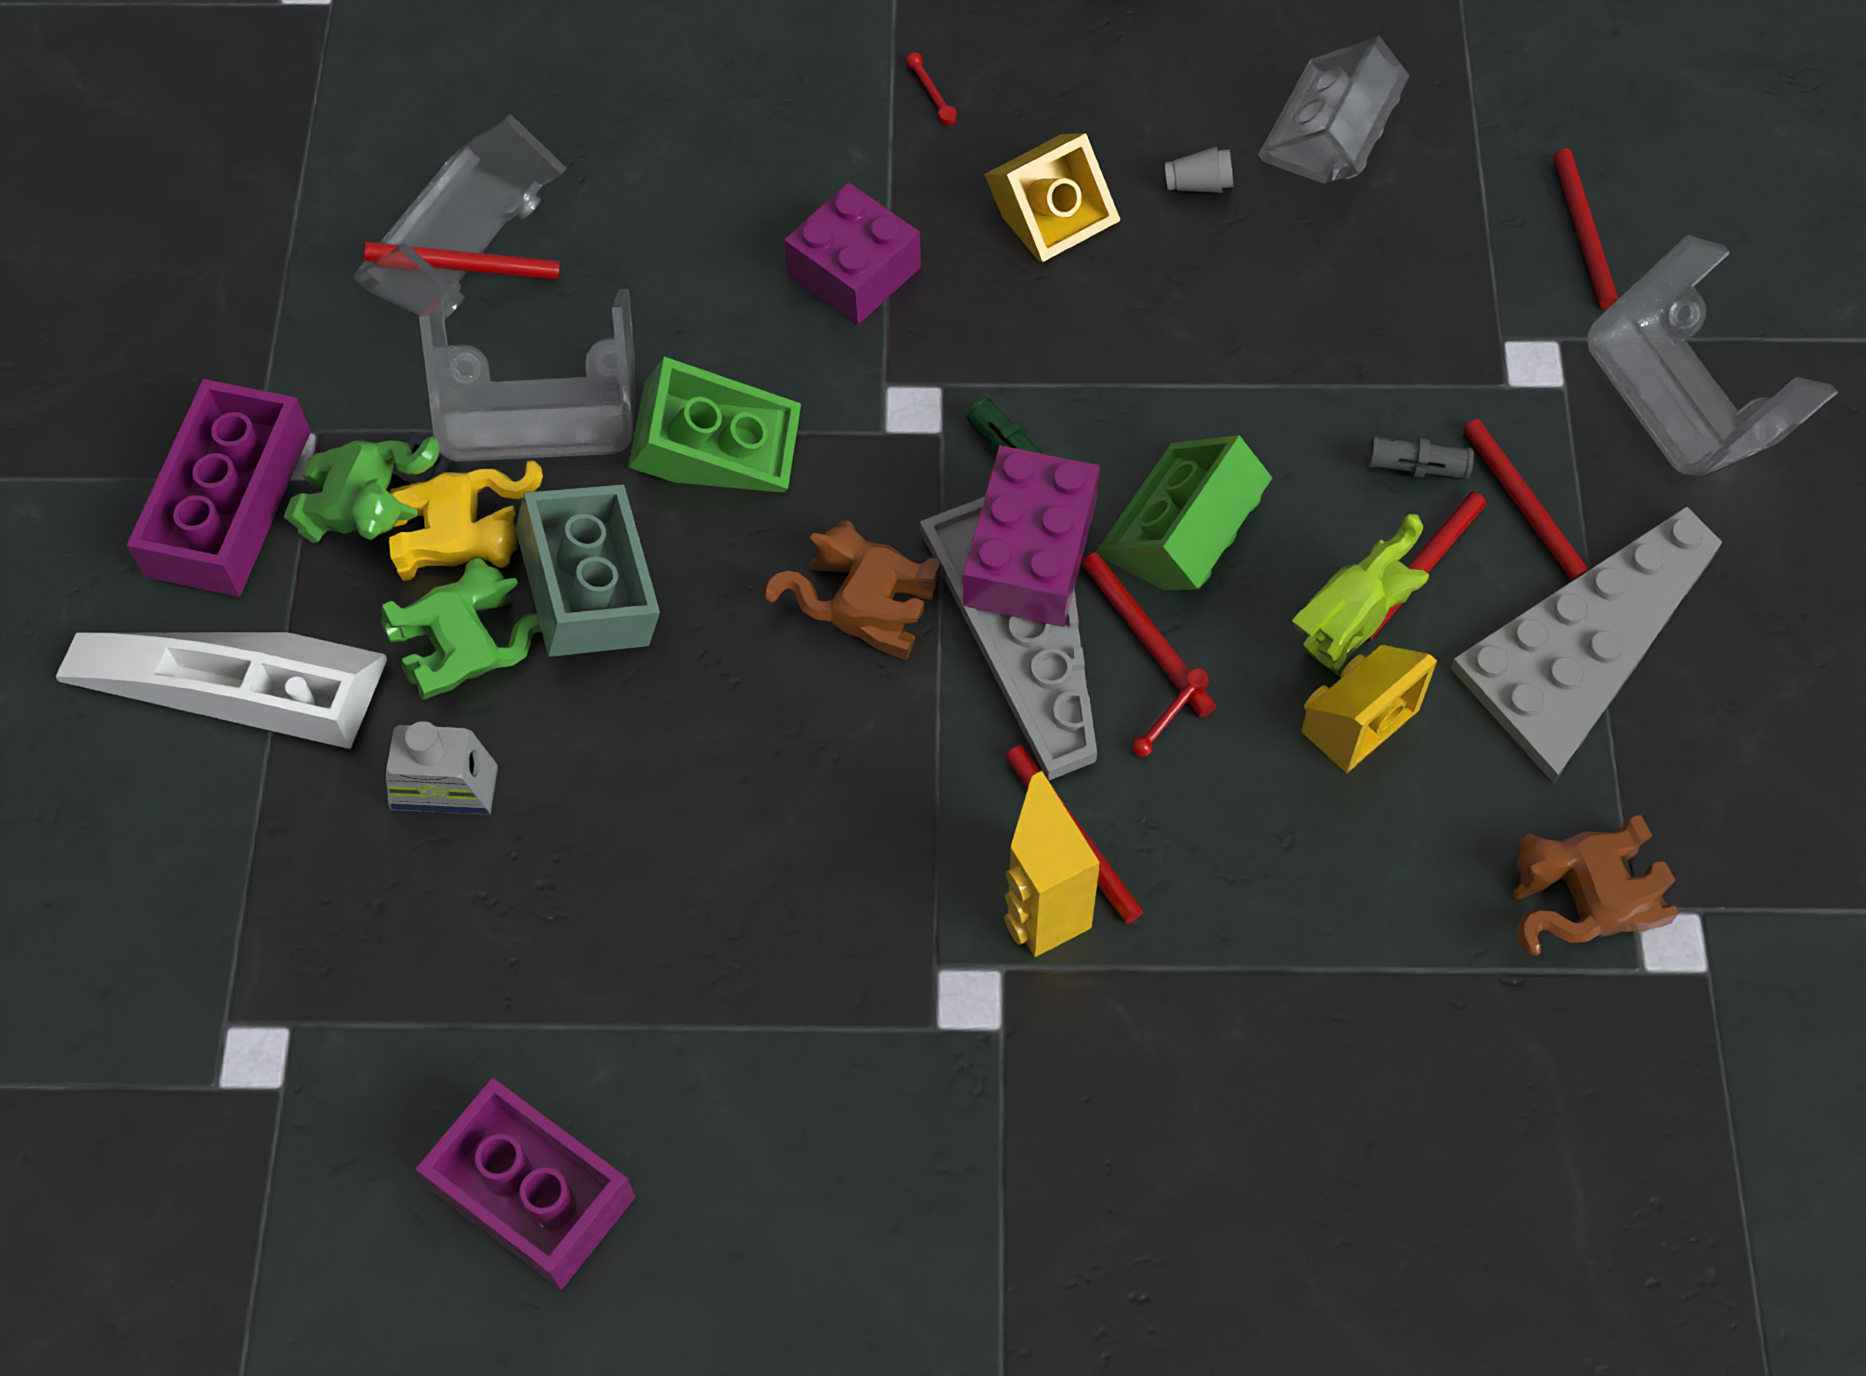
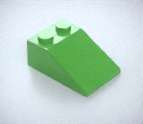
(713, 430)

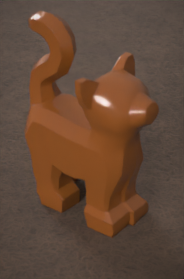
(865, 598)
(1598, 882)

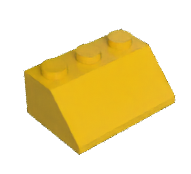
(1049, 873)

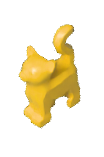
(451, 521)

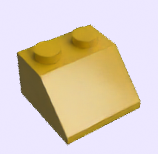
(1053, 195)
(1367, 703)

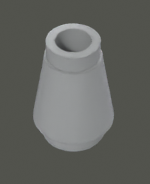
(1201, 171)

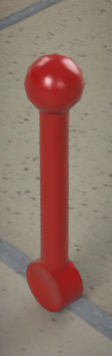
(947, 114)
(1197, 681)

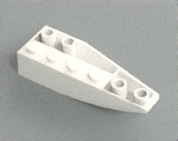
(240, 677)

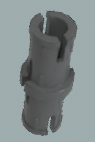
(1420, 457)

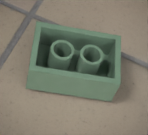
(586, 570)

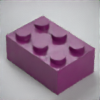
(1031, 536)
(526, 1183)

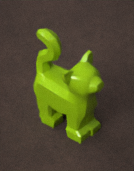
(1359, 599)

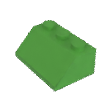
(1187, 512)

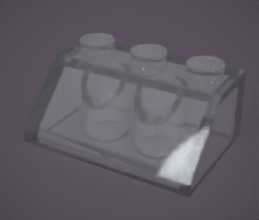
(1336, 112)

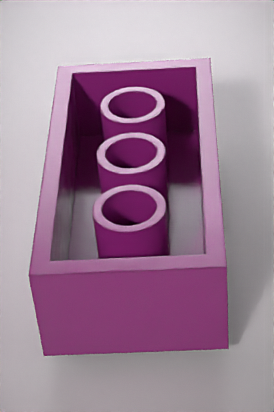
(220, 488)

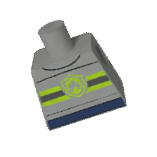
(439, 770)

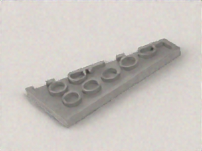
(1572, 653)
(1031, 660)

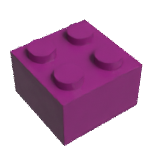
(853, 253)

